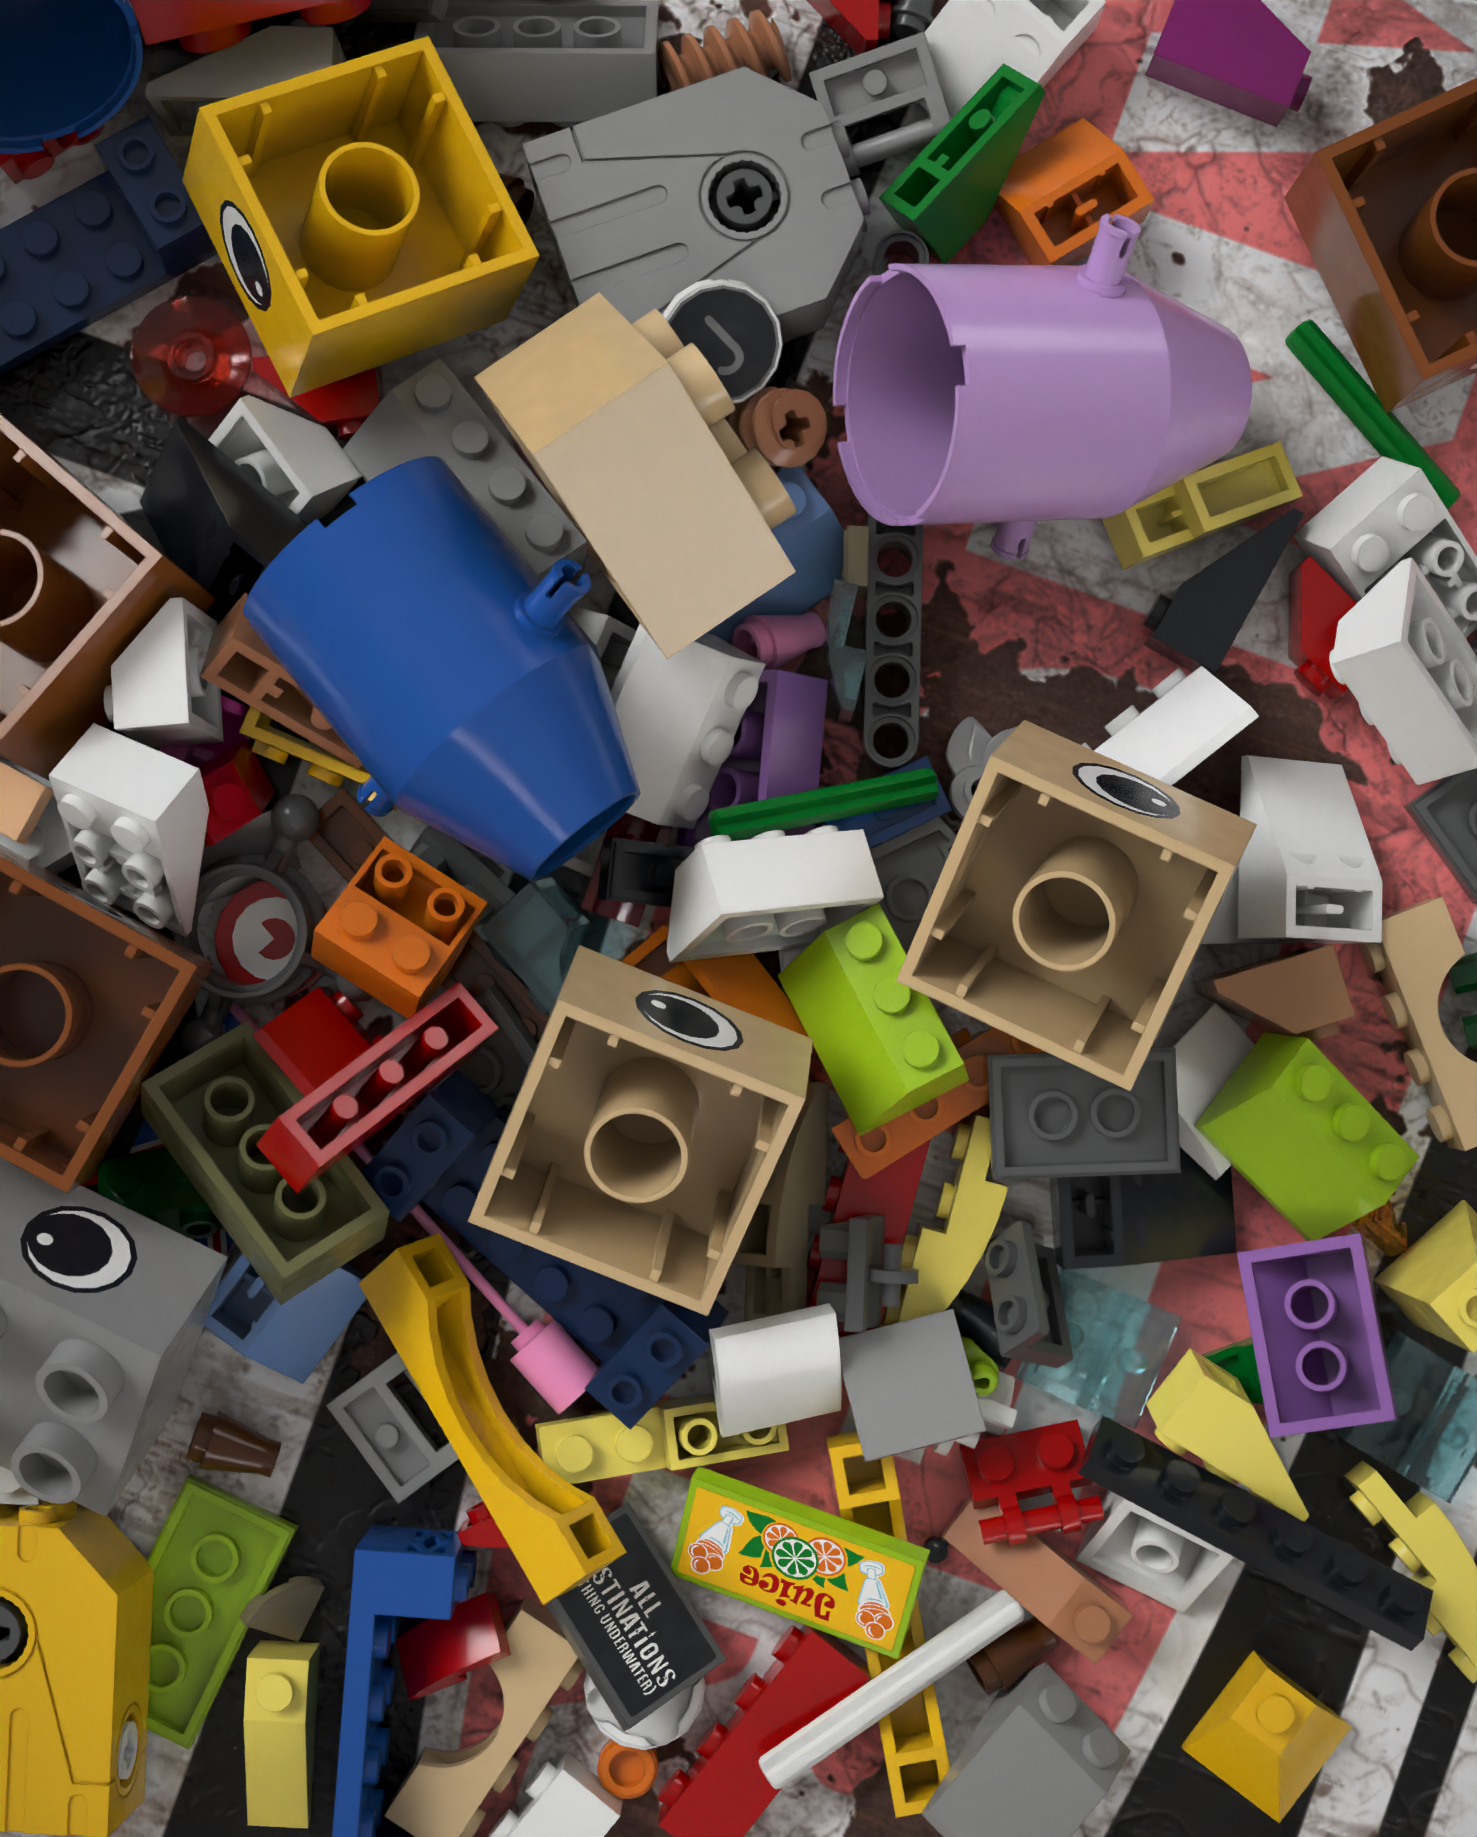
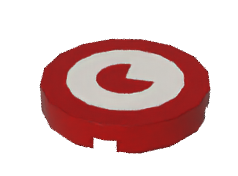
(258, 935)

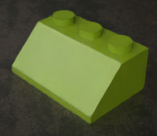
(868, 1029)
(1305, 1137)

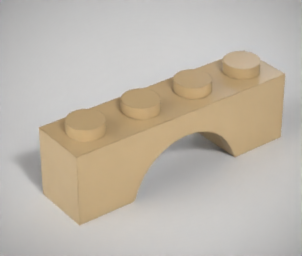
(1413, 961)
(448, 1786)

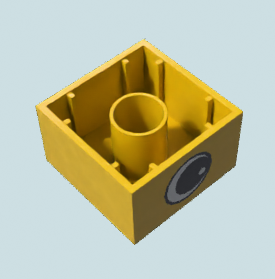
(357, 214)

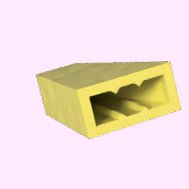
(1439, 1279)

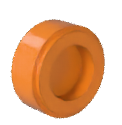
(626, 1770)

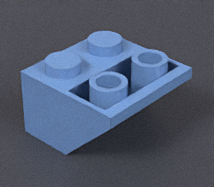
(288, 1335)

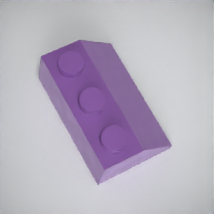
(773, 749)
(1317, 1335)

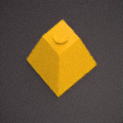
(1266, 1736)

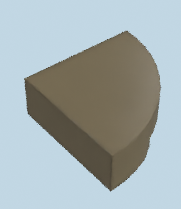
(856, 558)
(284, 1608)

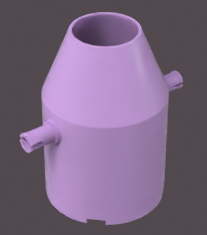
(1030, 391)

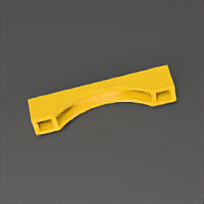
(547, 1522)
(912, 1732)

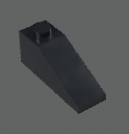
(1209, 609)

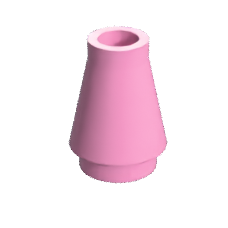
(779, 637)

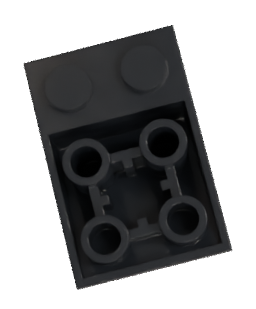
(214, 517)
(1142, 1217)

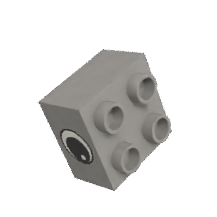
(91, 1336)

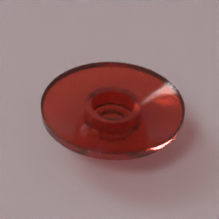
(173, 334)

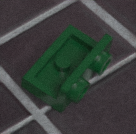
(159, 1190)

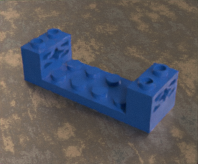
(393, 1576)

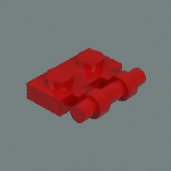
(1024, 1467)

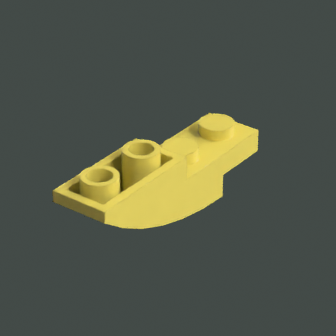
(970, 1215)
(669, 1436)
(1428, 1542)

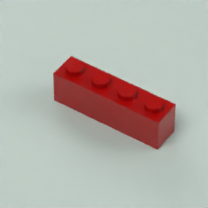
(376, 1087)
(886, 1193)
(725, 1784)

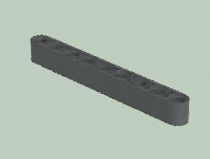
(896, 593)

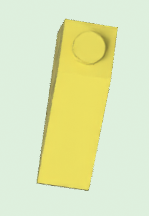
(280, 1732)

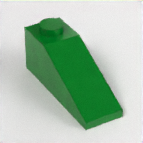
(962, 170)

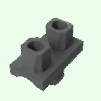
(465, 867)
(872, 1271)

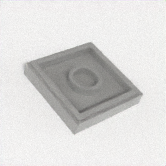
(910, 1385)

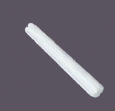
(890, 1689)

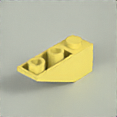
(1212, 1417)

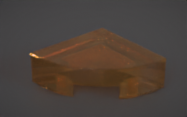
(1382, 1230)

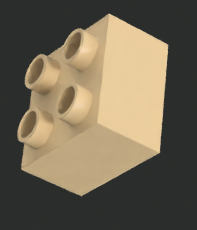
(646, 466)

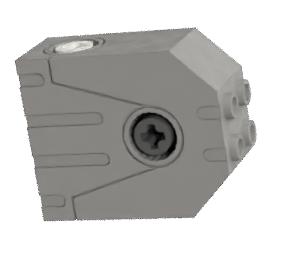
(701, 188)

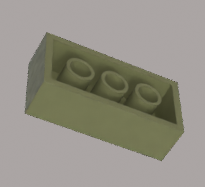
(210, 1119)

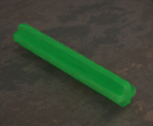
(1363, 406)
(824, 804)

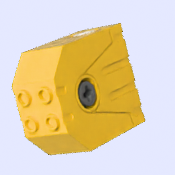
(71, 1671)

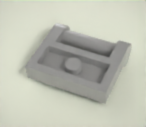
(878, 85)
(389, 1431)

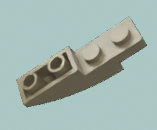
(778, 1232)

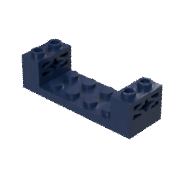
(97, 246)
(638, 1337)

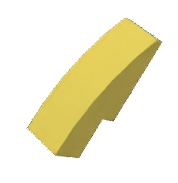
(1203, 505)

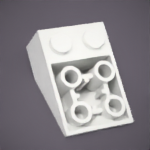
(1031, 36)
(1387, 519)
(134, 825)
(1308, 859)

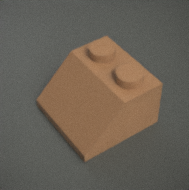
(1285, 994)

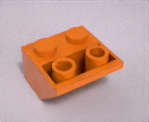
(1063, 190)
(397, 928)

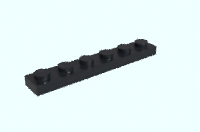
(1257, 1533)

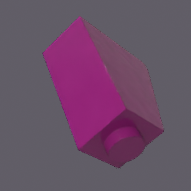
(1233, 57)

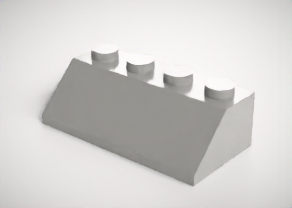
(548, 57)
(441, 419)

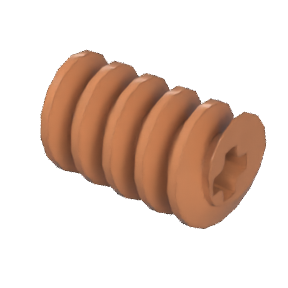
(757, 49)
(781, 425)

